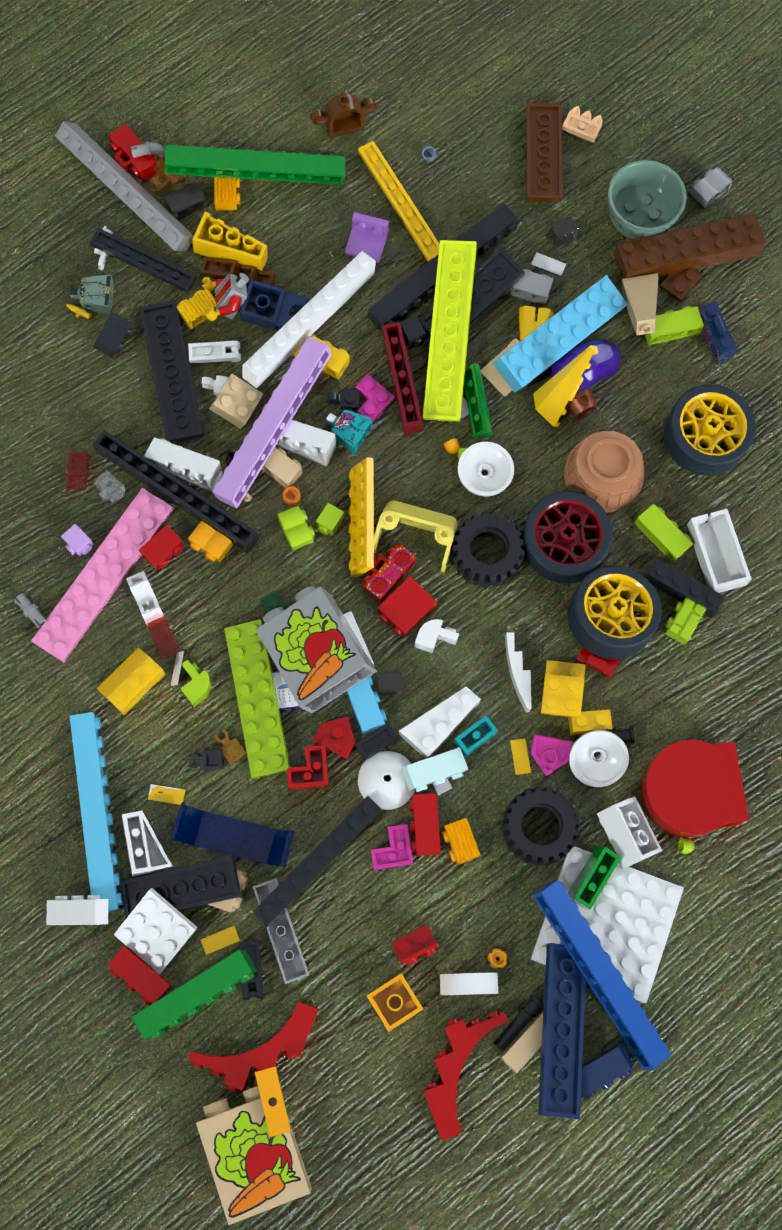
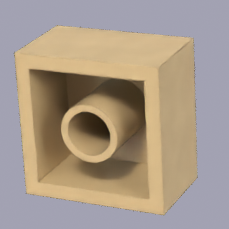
(236, 401)

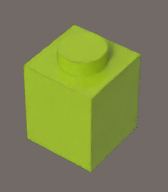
(329, 519)

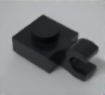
(348, 399)

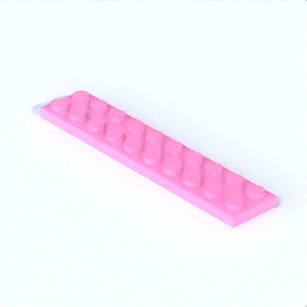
(102, 575)

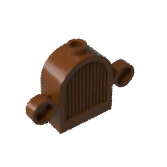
(344, 114)

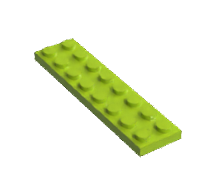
(257, 700)

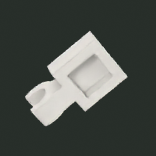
(216, 385)

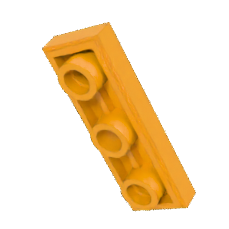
(275, 1115)

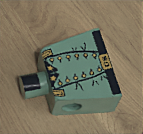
(95, 293)

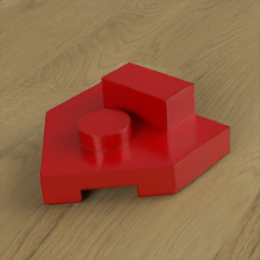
(601, 665)
(336, 737)

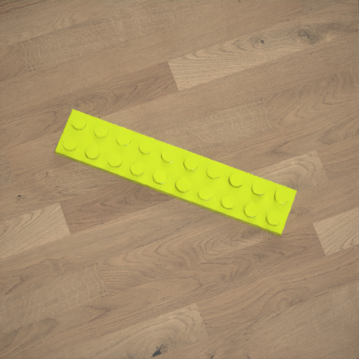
(450, 330)

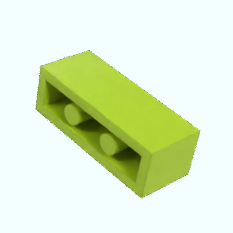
(676, 325)
(664, 533)

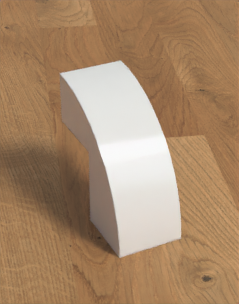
(145, 597)
(468, 983)

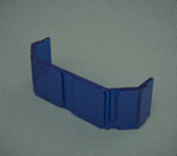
(233, 836)

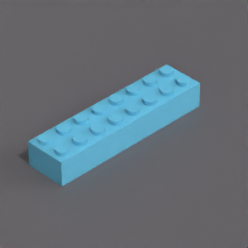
(560, 334)

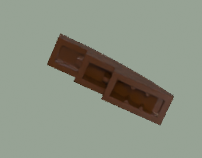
(220, 268)

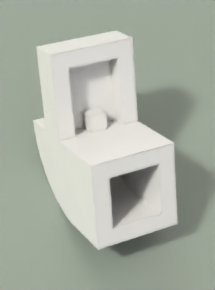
(431, 632)

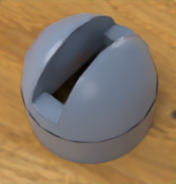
(432, 151)

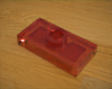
(77, 470)
(163, 637)

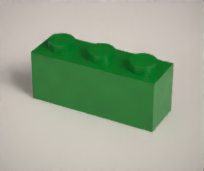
(594, 876)

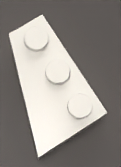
(143, 847)

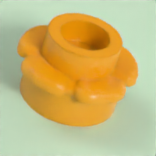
(497, 953)

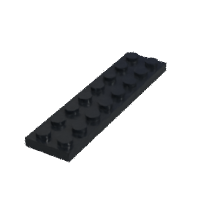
(171, 372)

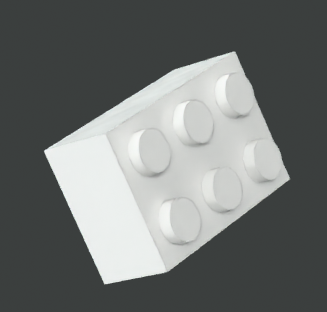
(629, 832)

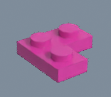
(377, 398)
(399, 851)

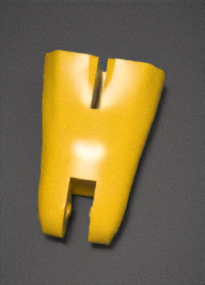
(530, 321)

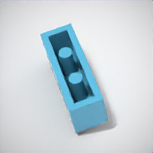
(365, 706)

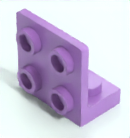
(367, 235)

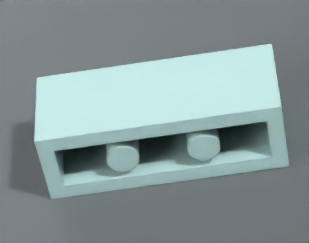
(435, 770)

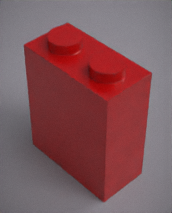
(406, 607)

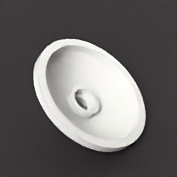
(488, 458)
(601, 769)
(371, 783)

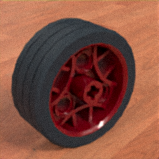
(566, 536)

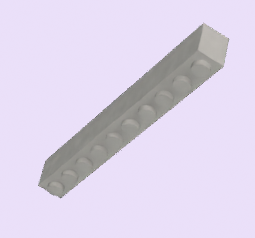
(124, 186)

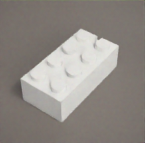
(718, 551)

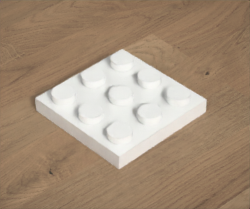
(155, 931)

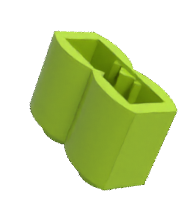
(296, 528)

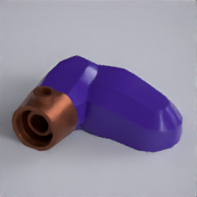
(603, 365)

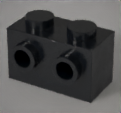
(112, 335)

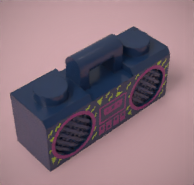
(716, 333)

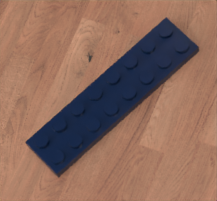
(562, 1035)

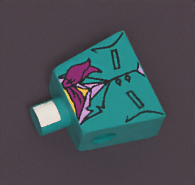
(350, 429)

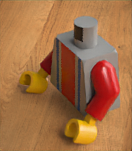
(229, 295)

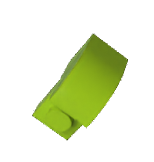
(199, 686)

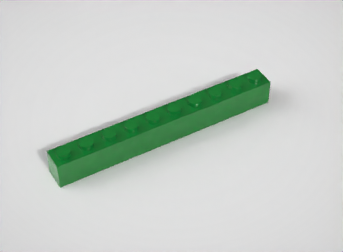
(254, 164)

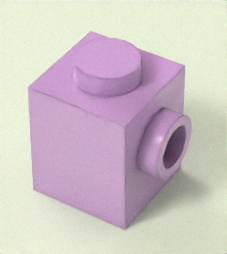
(77, 541)

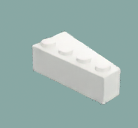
(308, 442)
(185, 463)
(439, 723)

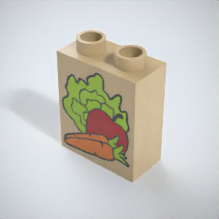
(248, 1164)

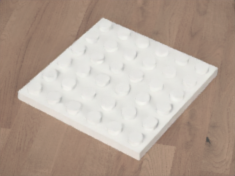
(627, 917)

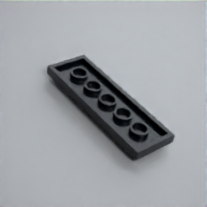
(490, 282)
(186, 886)

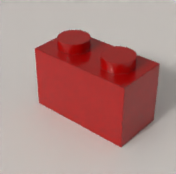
(162, 548)

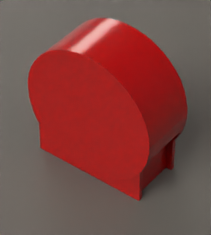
(694, 788)

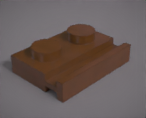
(681, 284)

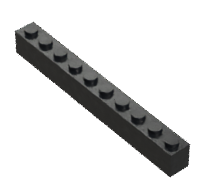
(423, 282)
(175, 491)

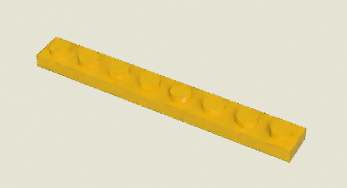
(400, 200)

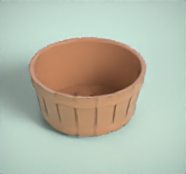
(606, 469)

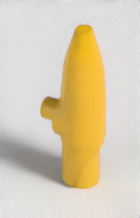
(79, 311)

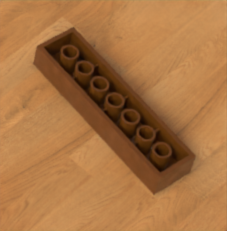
(691, 247)

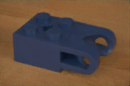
(277, 309)

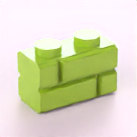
(685, 620)

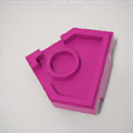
(550, 752)

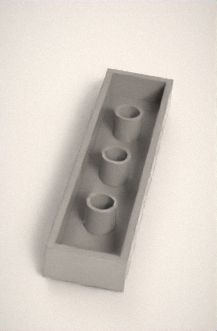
(283, 938)

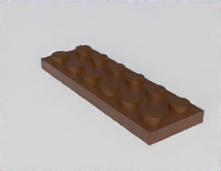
(544, 152)

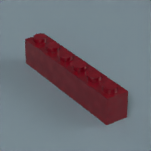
(402, 378)

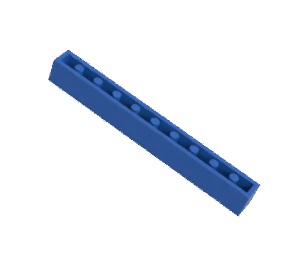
(601, 975)

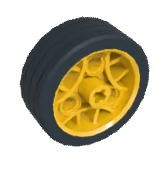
(709, 429)
(614, 612)

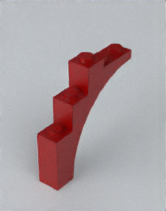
(238, 1067)
(442, 1096)

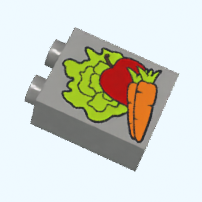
(315, 649)

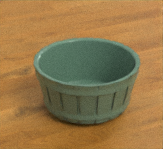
(645, 199)

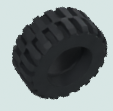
(492, 526)
(559, 807)

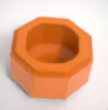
(291, 495)

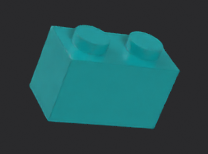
(475, 736)

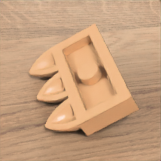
(582, 125)

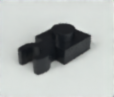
(210, 759)

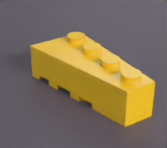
(223, 242)

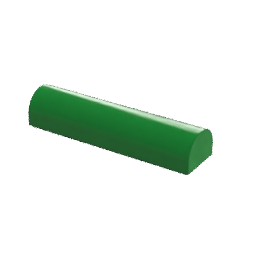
(477, 402)

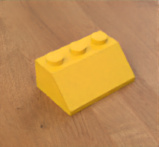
(131, 681)

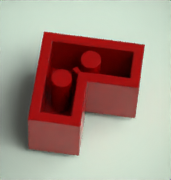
(313, 775)

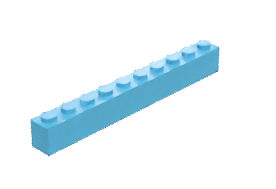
(94, 809)

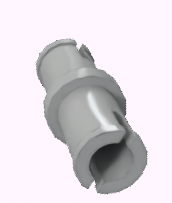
(30, 610)

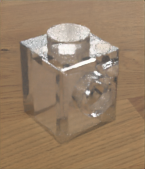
(109, 487)

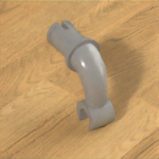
(148, 149)

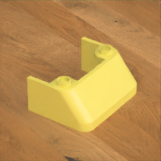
(442, 524)

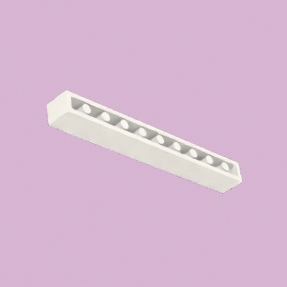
(308, 319)

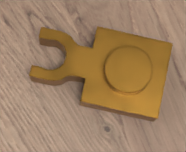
(232, 749)

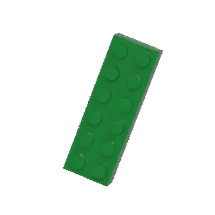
(195, 993)

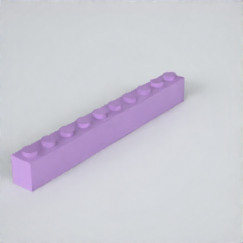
(272, 422)

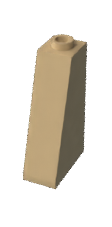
(641, 298)
(524, 1046)

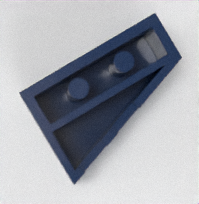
(606, 1068)

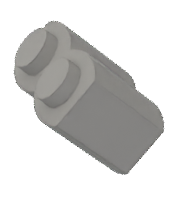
(710, 187)

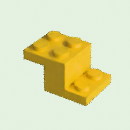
(563, 689)

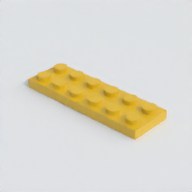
(362, 518)

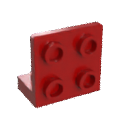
(415, 945)

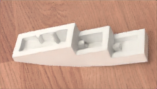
(520, 678)

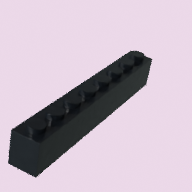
(316, 861)

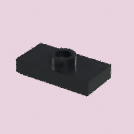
(376, 742)

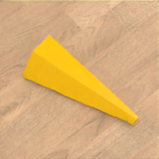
(561, 388)

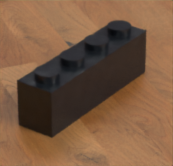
(682, 586)

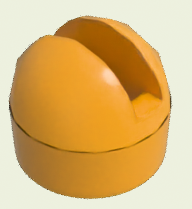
(452, 446)

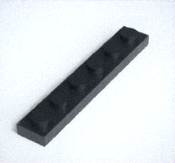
(143, 260)

